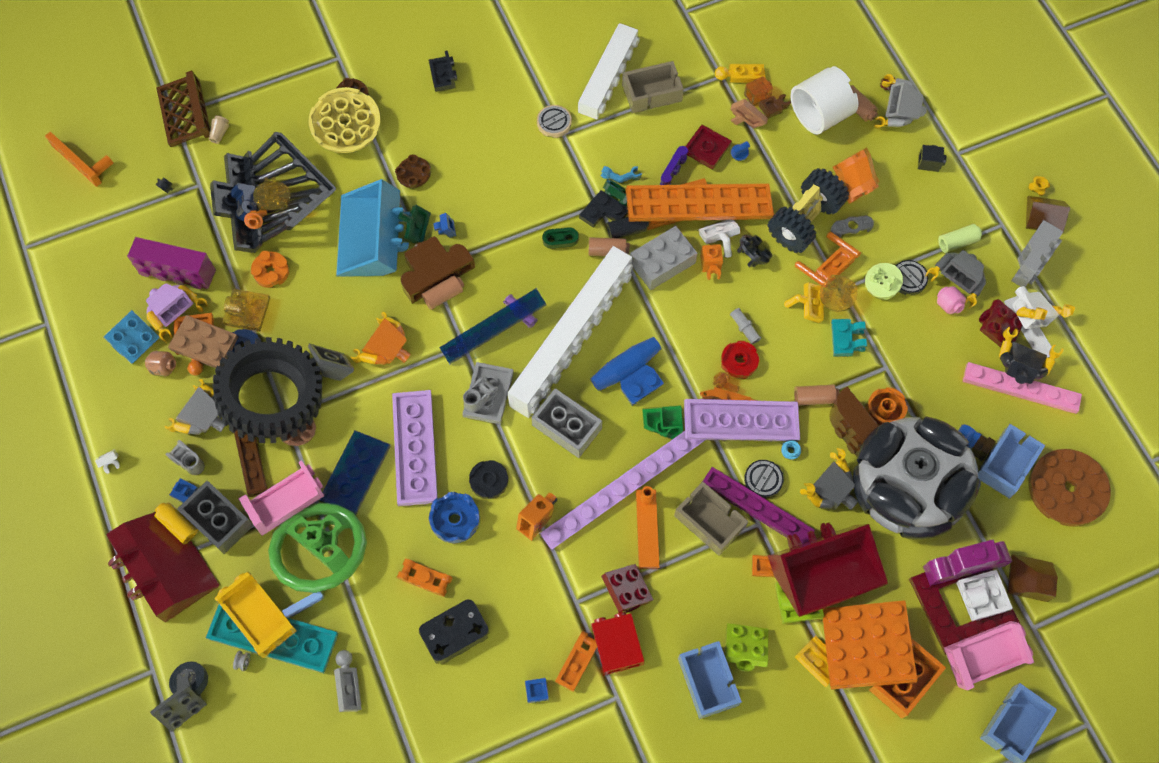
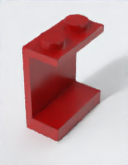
(617, 643)

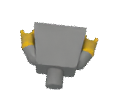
(198, 413)

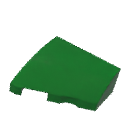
(664, 420)

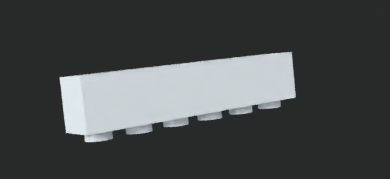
(608, 71)

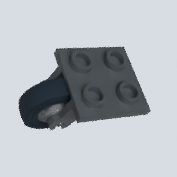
(186, 684)

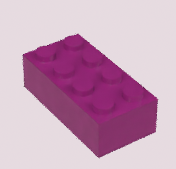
(171, 263)

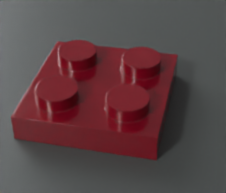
(707, 146)

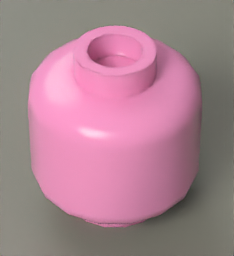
(951, 300)

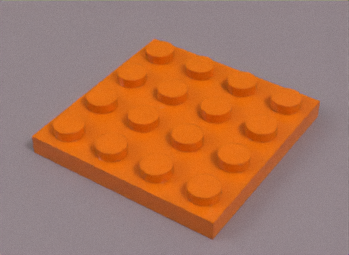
(869, 645)

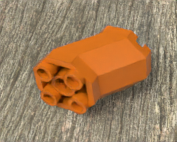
(857, 174)

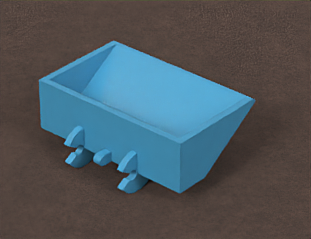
(370, 231)

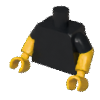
(1024, 362)

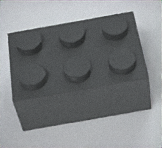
(215, 517)

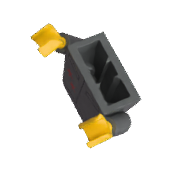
(963, 271)

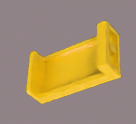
(255, 614)

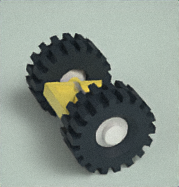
(820, 193)

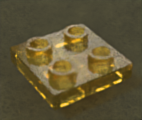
(245, 309)

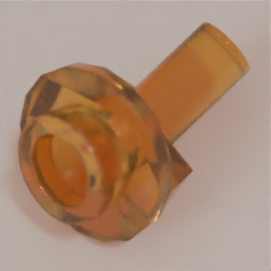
(721, 381)

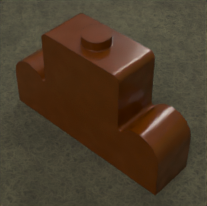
(433, 265)

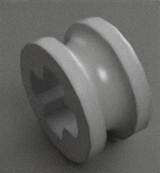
(241, 661)

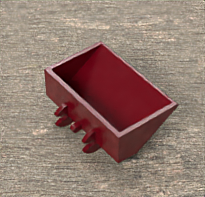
(828, 567)
(163, 568)

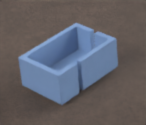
(1009, 461)
(709, 680)
(1018, 723)

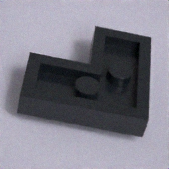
(602, 206)

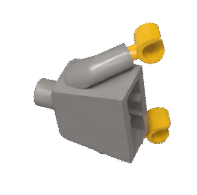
(903, 103)

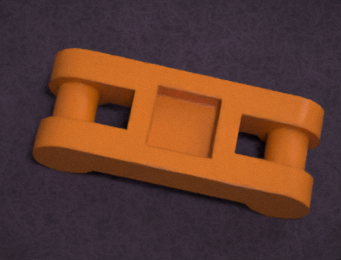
(424, 577)

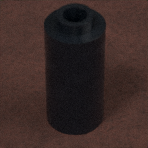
(623, 228)

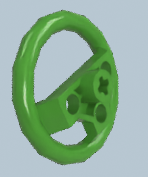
(318, 542)

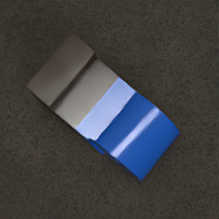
(978, 443)

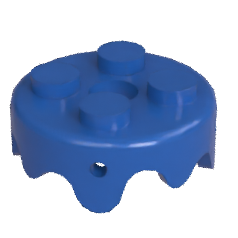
(452, 504)

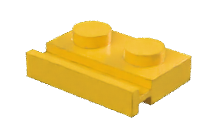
(814, 659)

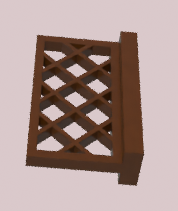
(196, 102)

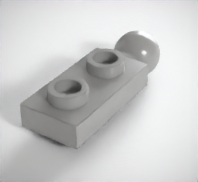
(347, 683)

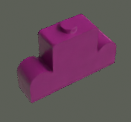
(967, 562)

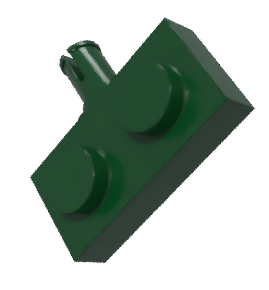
(416, 223)

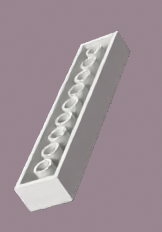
(570, 332)

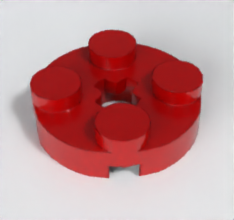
(730, 364)

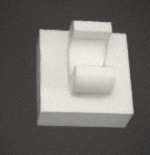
(106, 459)

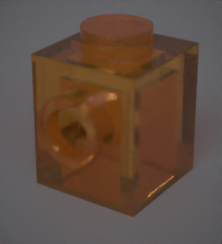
(758, 90)

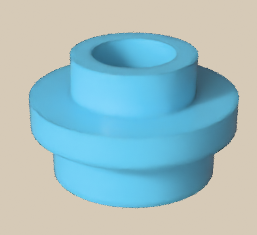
(795, 446)

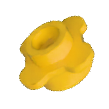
(1042, 182)

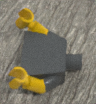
(833, 485)

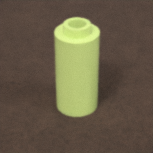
(959, 238)

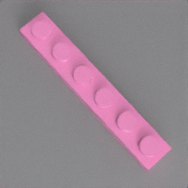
(1034, 392)

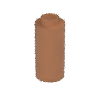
(866, 108)
(602, 246)
(443, 292)
(815, 394)

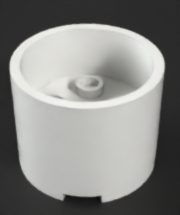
(824, 100)

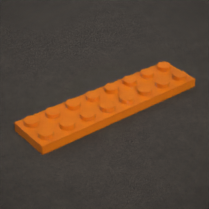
(699, 202)

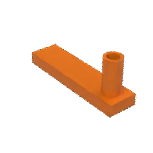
(90, 173)
(647, 528)

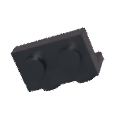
(442, 72)

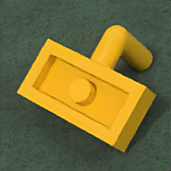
(812, 303)

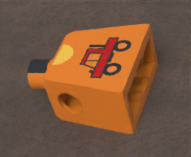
(536, 515)

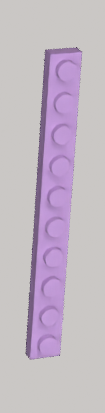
(618, 490)

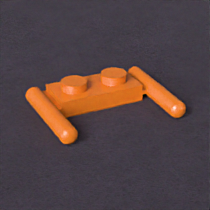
(835, 263)

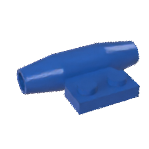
(631, 371)

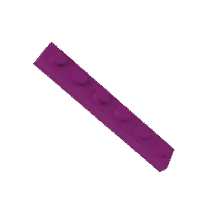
(756, 505)

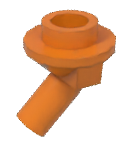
(254, 219)

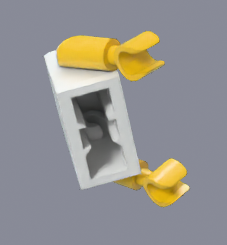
(1036, 311)

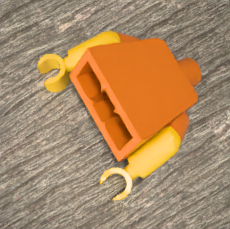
(384, 344)

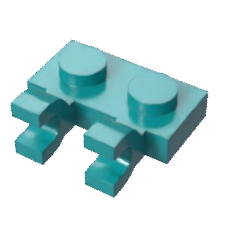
(842, 337)

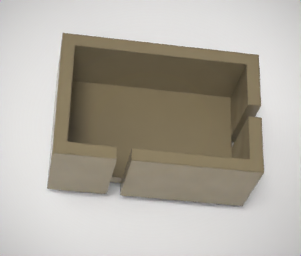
(652, 86)
(709, 518)

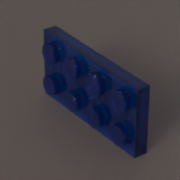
(355, 472)

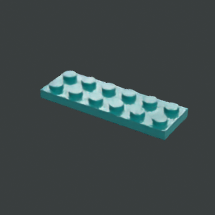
(306, 648)

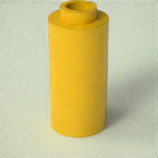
(175, 522)

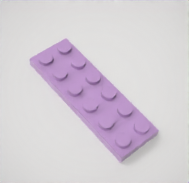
(741, 420)
(414, 448)

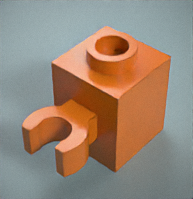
(711, 260)

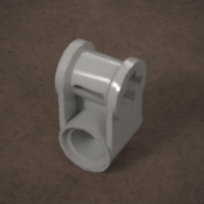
(482, 392)
(184, 456)

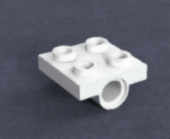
(984, 595)

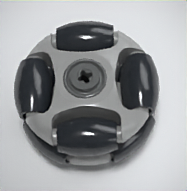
(916, 477)

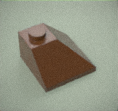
(1032, 578)

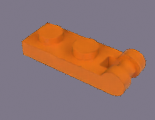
(576, 662)

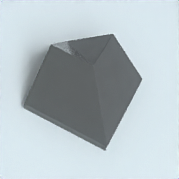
(331, 362)

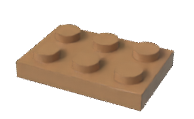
(202, 341)

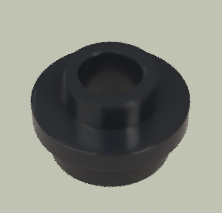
(164, 184)

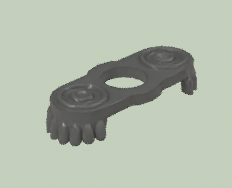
(841, 227)

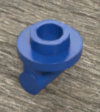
(740, 151)

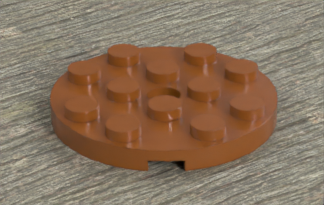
(1052, 498)

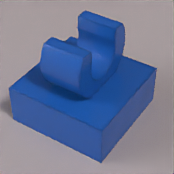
(445, 226)
(182, 490)

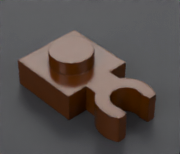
(773, 106)

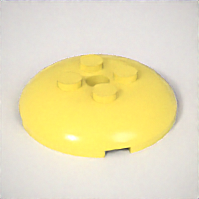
(342, 106)

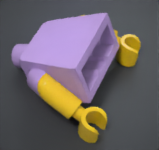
(168, 304)

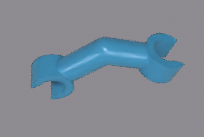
(608, 173)

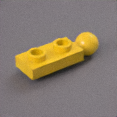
(740, 72)

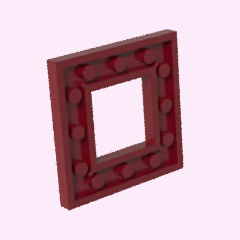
(940, 618)

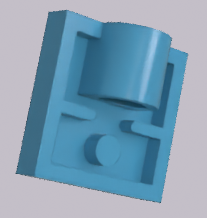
(131, 337)

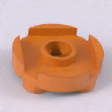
(265, 260)

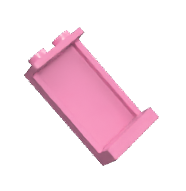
(283, 499)
(988, 654)

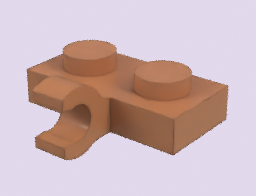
(747, 112)

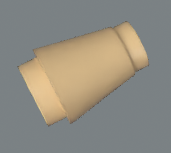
(218, 128)

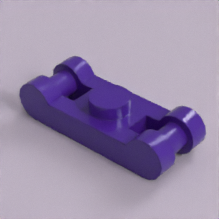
(674, 165)

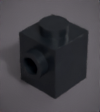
(931, 158)

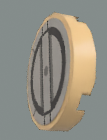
(554, 121)

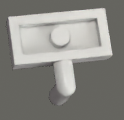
(720, 231)

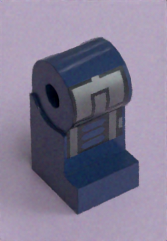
(245, 199)

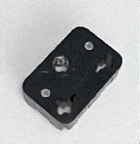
(457, 638)

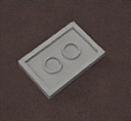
(493, 409)

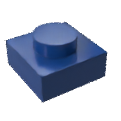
(536, 690)

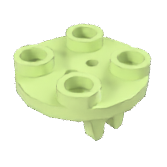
(890, 286)

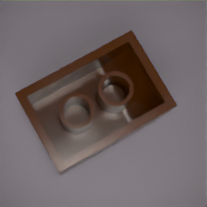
(851, 420)

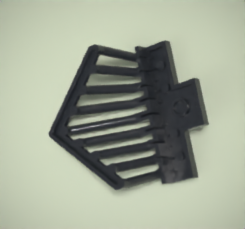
(241, 170)

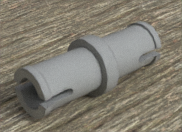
(745, 326)

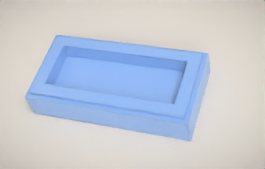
(303, 604)

